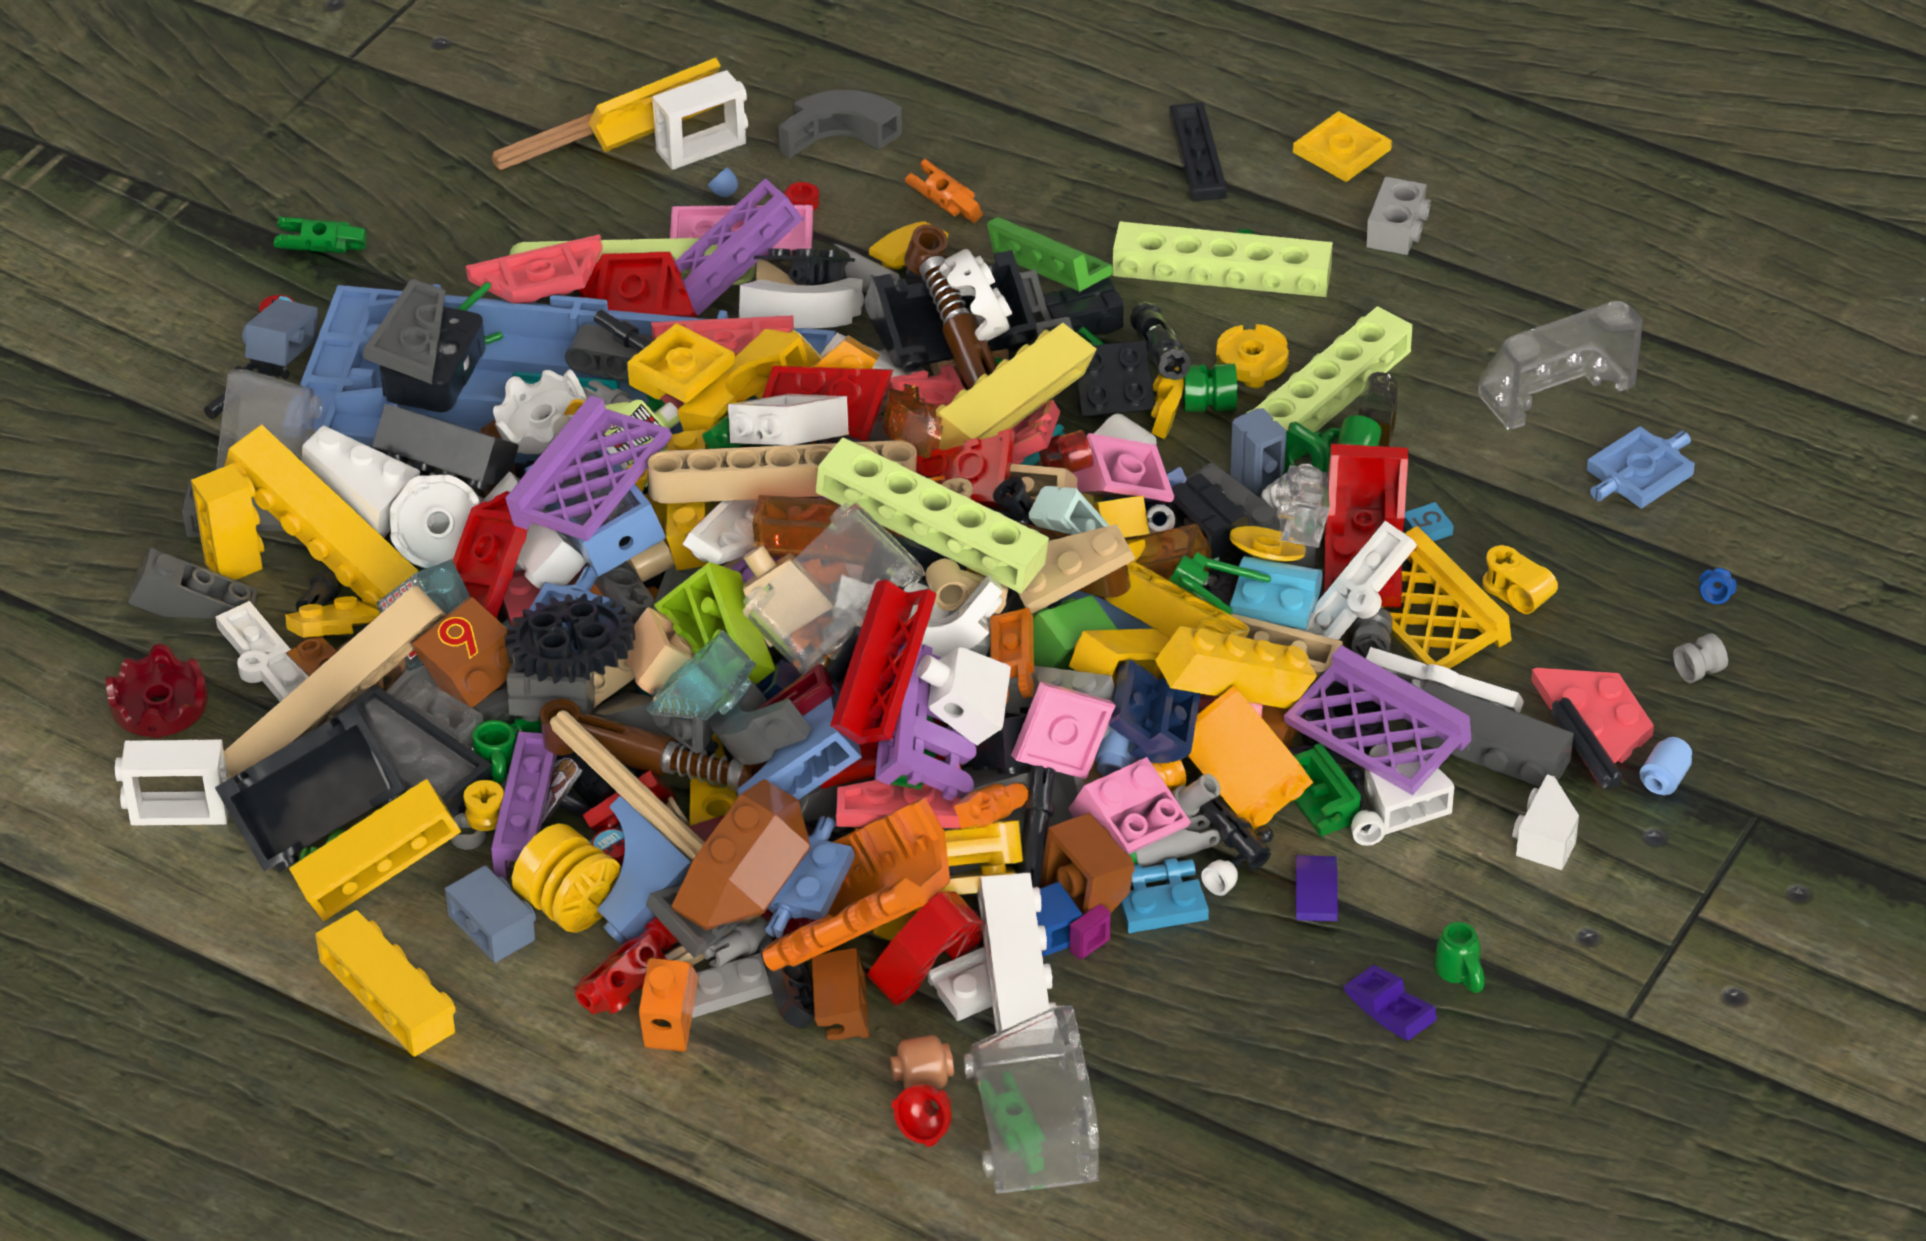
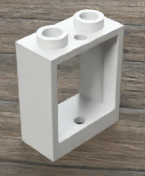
(689, 99)
(788, 419)
(172, 759)

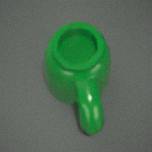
(1354, 431)
(496, 744)
(1459, 956)

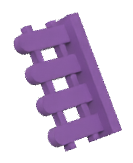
(914, 734)

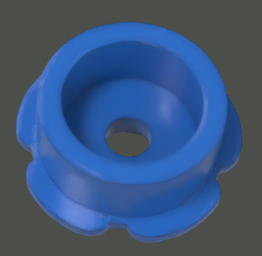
(1715, 594)

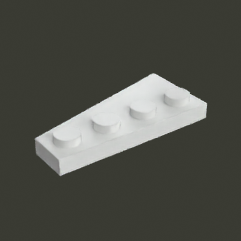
(724, 532)

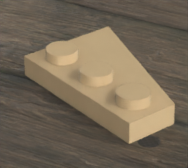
(1075, 563)

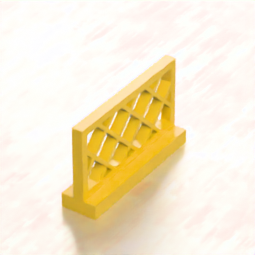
(1459, 591)

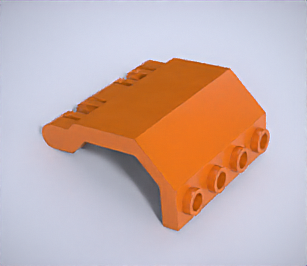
(894, 871)

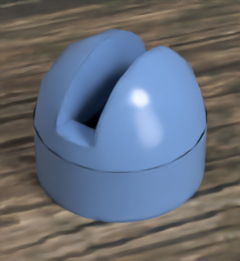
(724, 183)

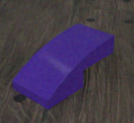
(1316, 888)
(1385, 1000)

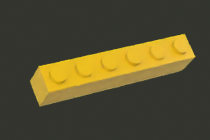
(319, 517)

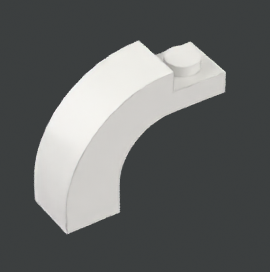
(810, 305)
(964, 625)

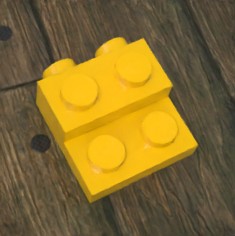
(678, 364)

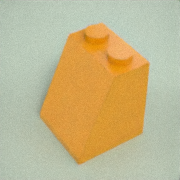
(1246, 758)

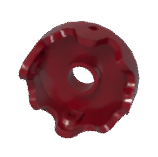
(160, 677)

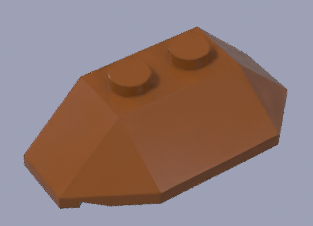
(745, 859)

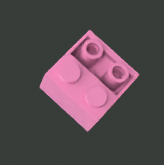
(1132, 806)

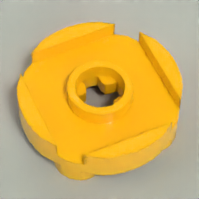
(1254, 370)

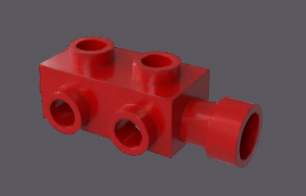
(619, 975)

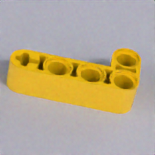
(1170, 606)

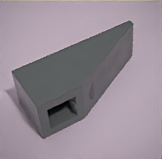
(184, 589)

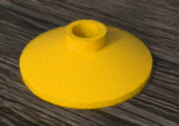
(1266, 544)

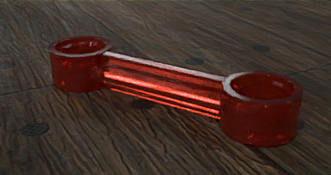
(1068, 452)

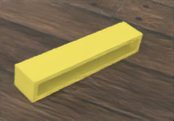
(1016, 387)

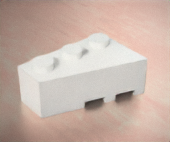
(358, 474)

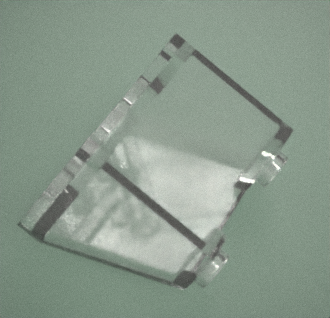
(1590, 343)
(829, 588)
(1036, 1103)

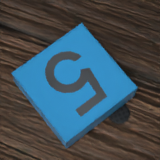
(1430, 520)

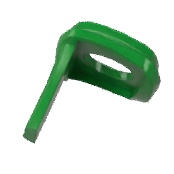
(1303, 441)

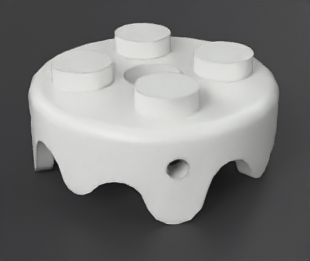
(974, 278)
(525, 406)
(415, 507)

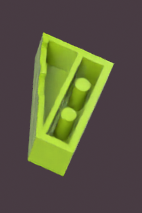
(713, 603)

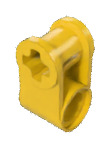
(1521, 582)

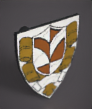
(560, 792)

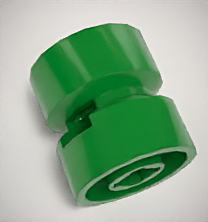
(1210, 388)

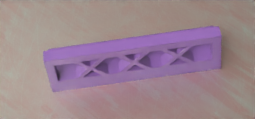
(736, 249)
(522, 800)

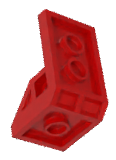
(1364, 492)

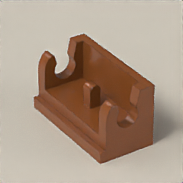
(841, 994)

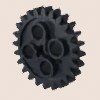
(543, 645)

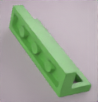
(1047, 255)

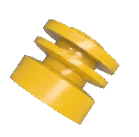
(565, 877)

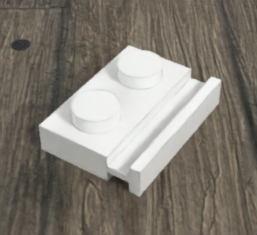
(963, 984)

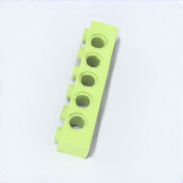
(1222, 259)
(1340, 371)
(933, 515)

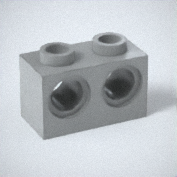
(1397, 216)

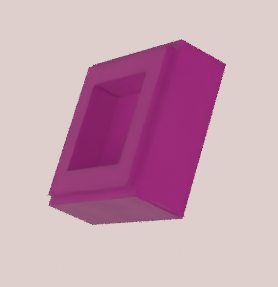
(1090, 931)

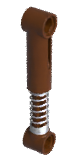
(924, 258)
(646, 748)

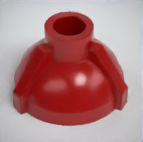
(917, 1115)

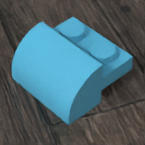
(1283, 600)

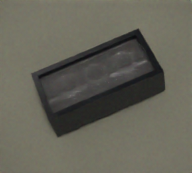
(424, 749)

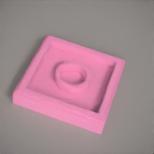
(1063, 730)

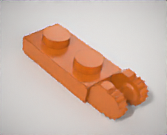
(1014, 645)

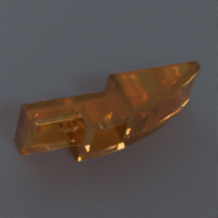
(912, 420)

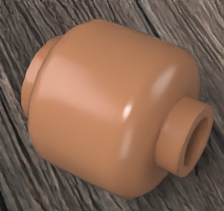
(922, 1062)

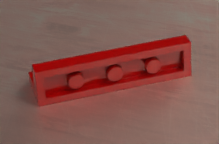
(877, 663)

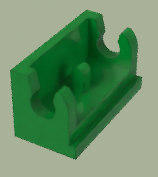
(1331, 798)

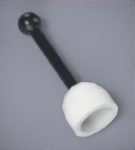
(1365, 819)
(1222, 875)

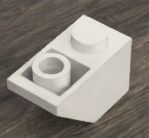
(1549, 826)

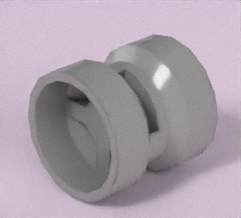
(1696, 659)

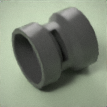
(1372, 633)

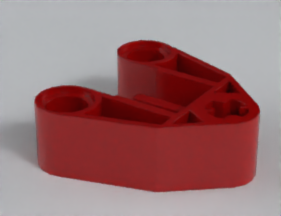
(939, 926)

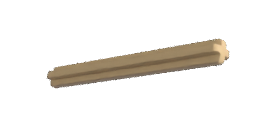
(626, 784)

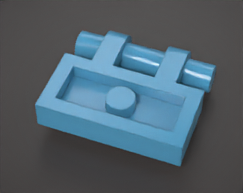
(1163, 904)

